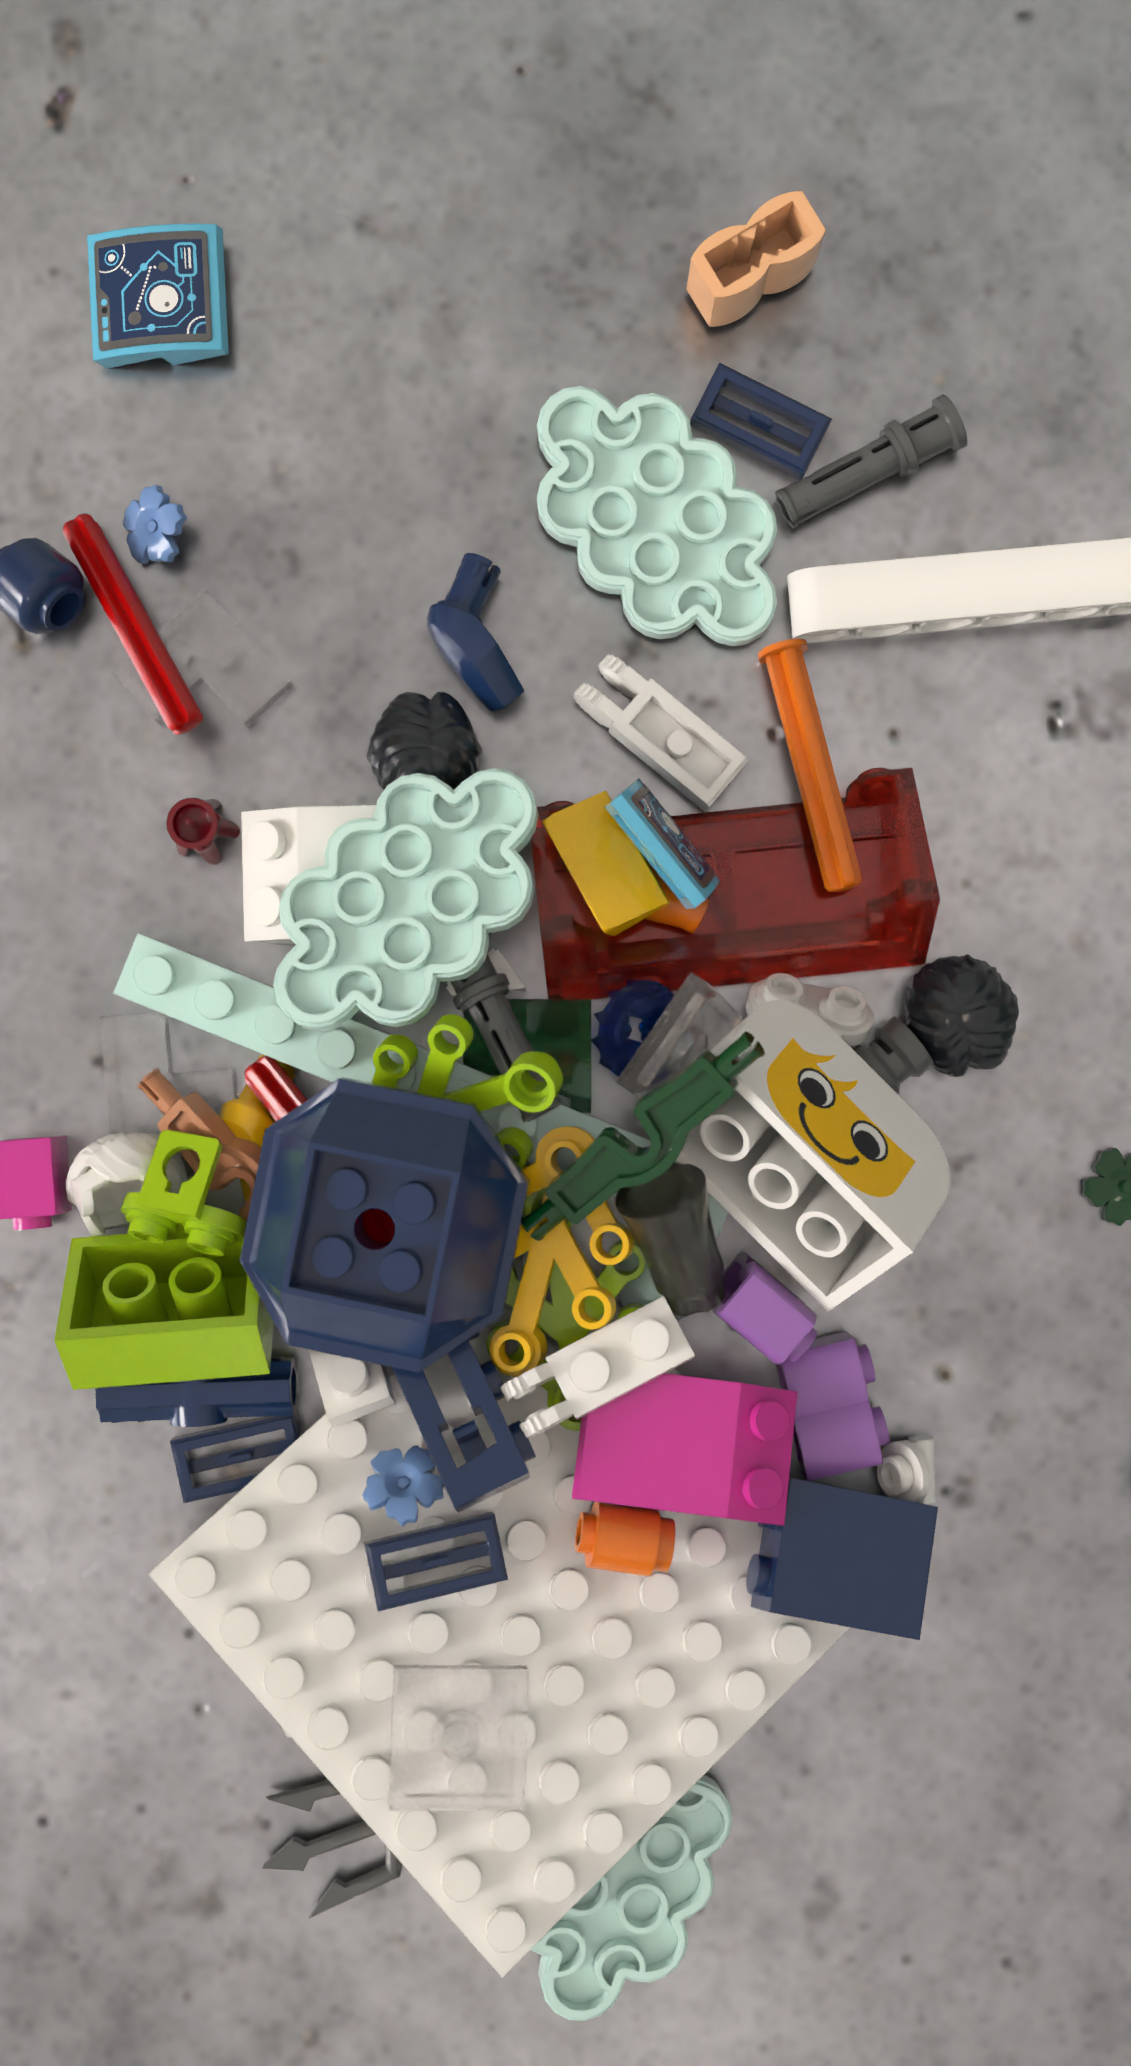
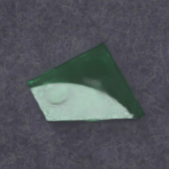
(554, 1028)

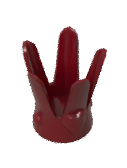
(196, 825)

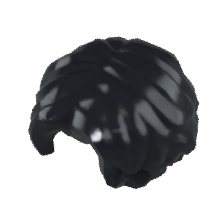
(424, 739)
(961, 1014)

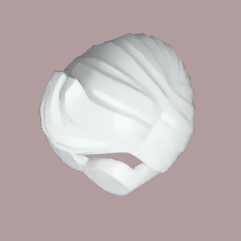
(111, 1169)

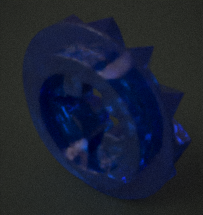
(638, 999)

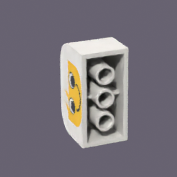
(819, 1156)

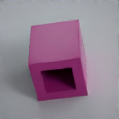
(33, 1181)

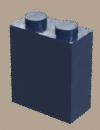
(846, 1560)

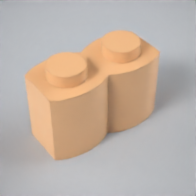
(755, 259)

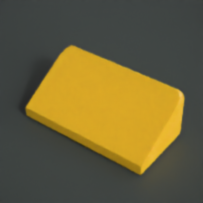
(605, 864)

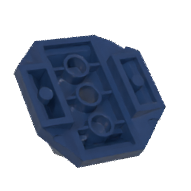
(453, 1212)

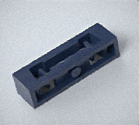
(485, 1469)

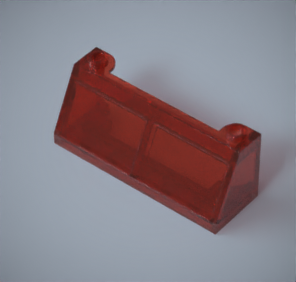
(769, 900)

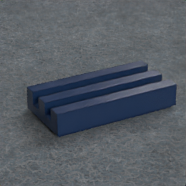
(750, 443)
(186, 1467)
(424, 1591)

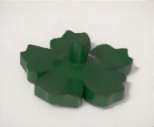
(1113, 1186)

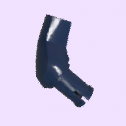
(464, 639)

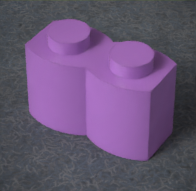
(765, 1311)
(833, 1415)

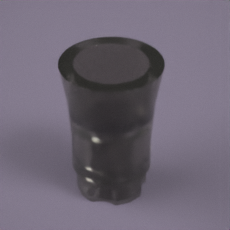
(676, 1237)

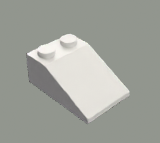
(278, 848)

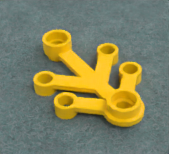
(563, 1249)

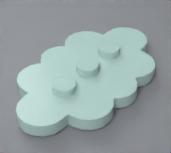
(656, 516)
(406, 900)
(636, 1912)

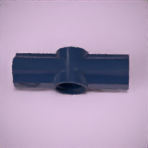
(205, 1400)

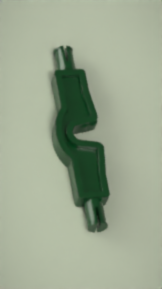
(666, 1116)

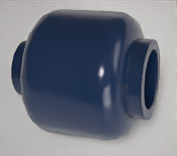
(39, 586)

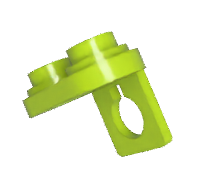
(159, 1213)

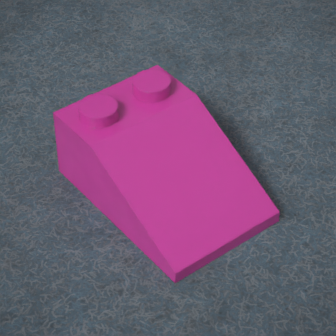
(691, 1449)

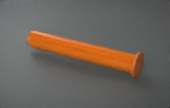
(812, 763)

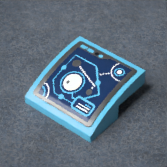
(157, 294)
(663, 844)

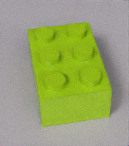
(158, 1314)

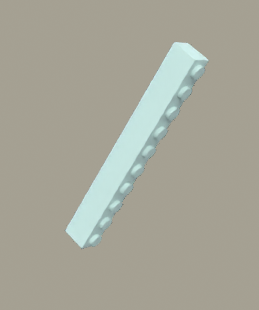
(249, 1016)

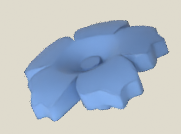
(152, 525)
(403, 1483)

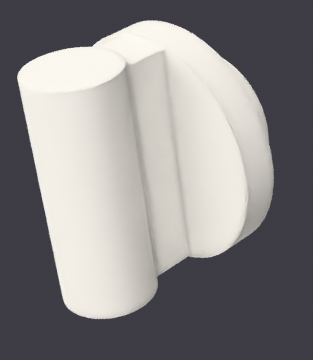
(909, 1470)

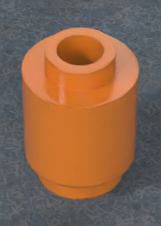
(625, 1539)

